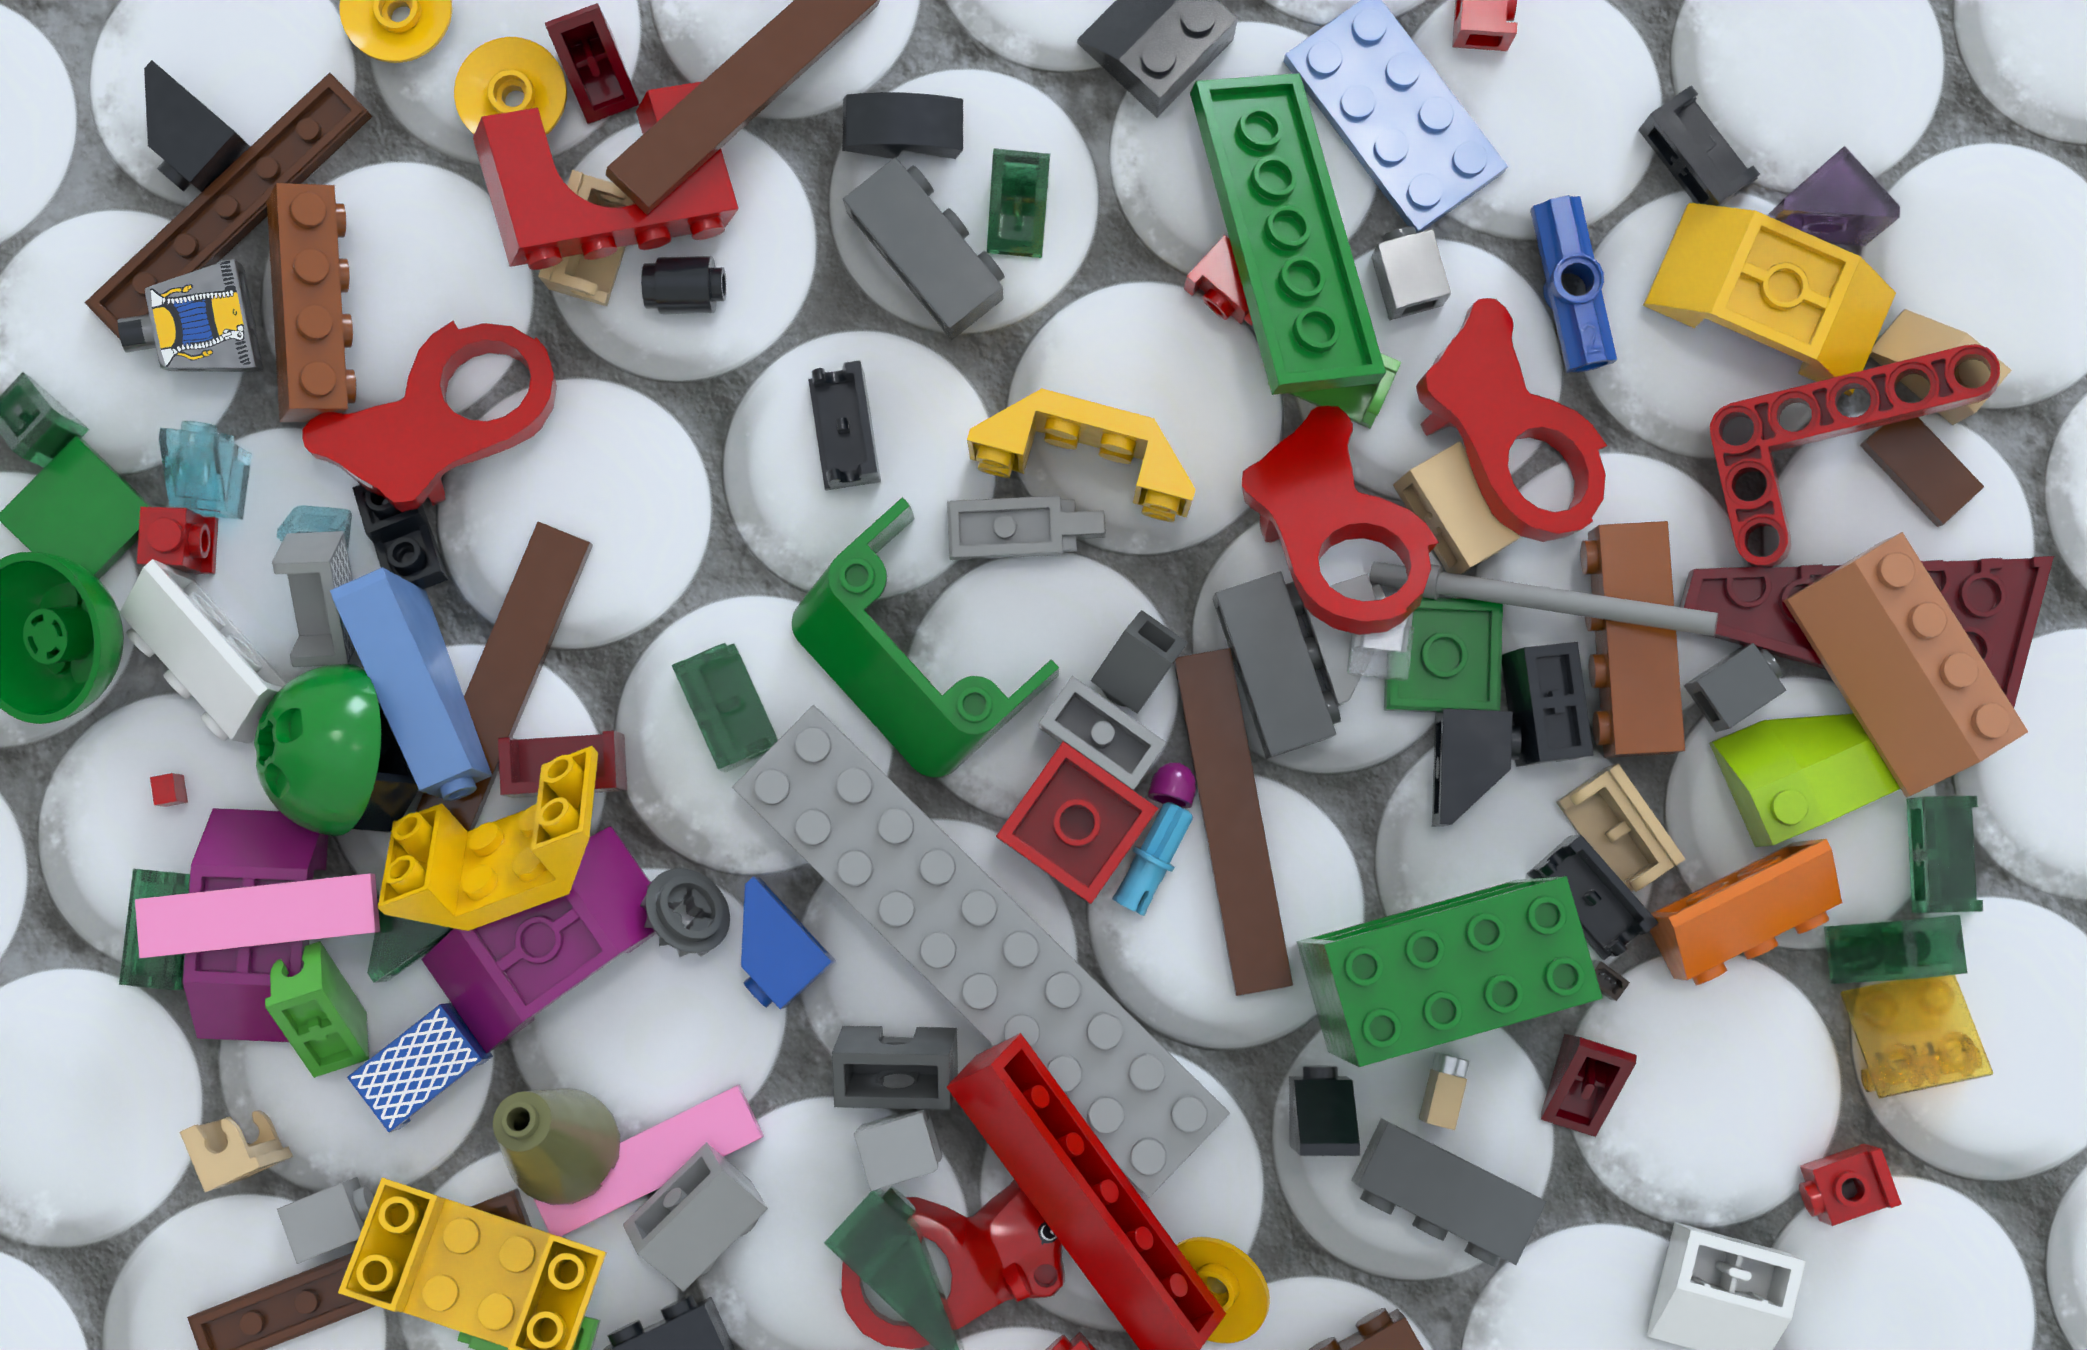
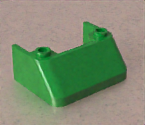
(924, 726)

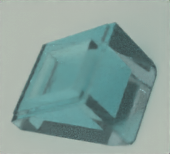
(316, 519)

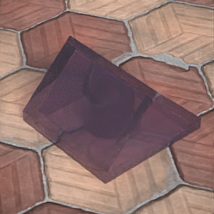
(1839, 203)

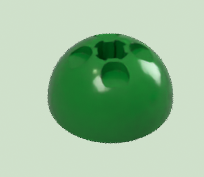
(55, 637)
(321, 748)

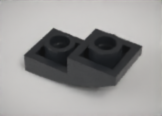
(900, 121)
(401, 539)

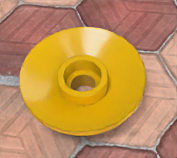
(378, 36)
(505, 67)
(1242, 1290)

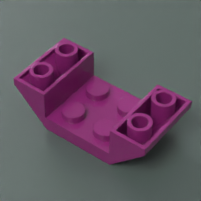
(534, 957)
(230, 985)

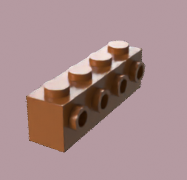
(308, 301)
(1633, 662)

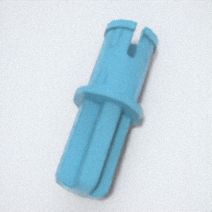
(1153, 858)

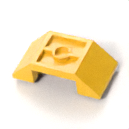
(1772, 288)
(1006, 439)
(502, 867)
(471, 1270)

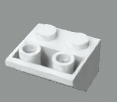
(1723, 1292)

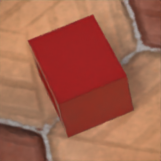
(168, 789)

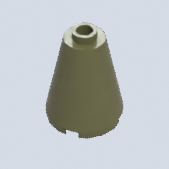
(557, 1143)

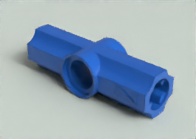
(1567, 249)

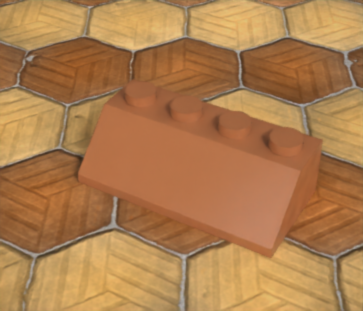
(1905, 665)

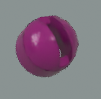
(1173, 784)

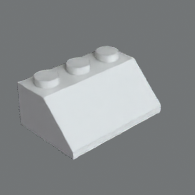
(201, 650)

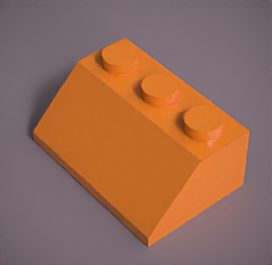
(1747, 910)

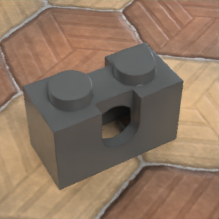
(866, 1056)

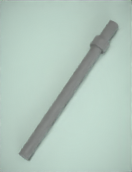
(1551, 599)

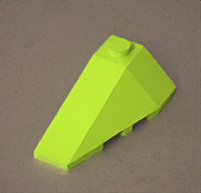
(1800, 773)

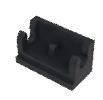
(1696, 151)
(844, 427)
(1548, 702)
(1603, 902)

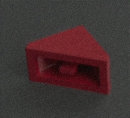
(592, 63)
(1585, 1084)

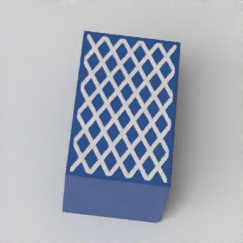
(418, 1066)

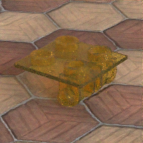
(1915, 1035)

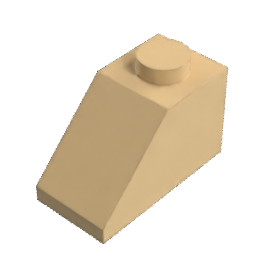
(1916, 336)

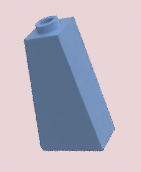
(414, 681)

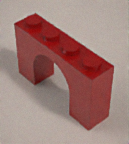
(548, 221)

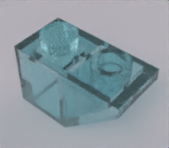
(204, 470)

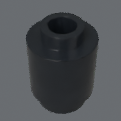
(683, 285)

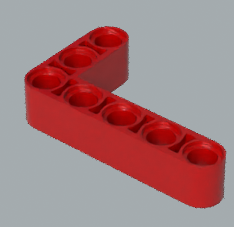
(1827, 423)

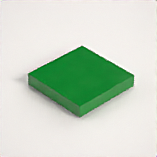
(77, 510)
(1452, 658)

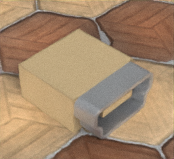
(1444, 1091)

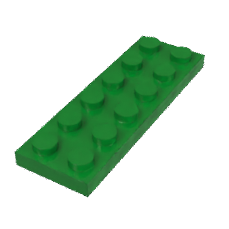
(1287, 233)

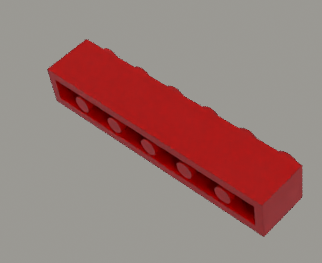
(1085, 1198)

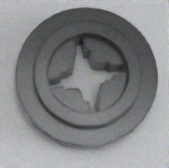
(702, 901)

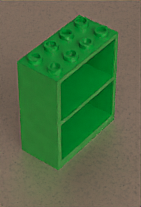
(1449, 970)

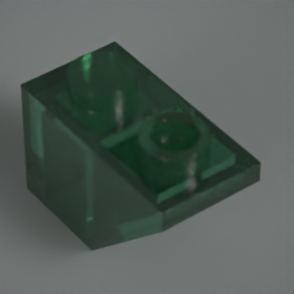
(1895, 949)

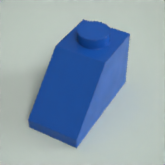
(777, 948)

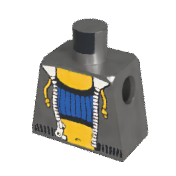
(198, 322)

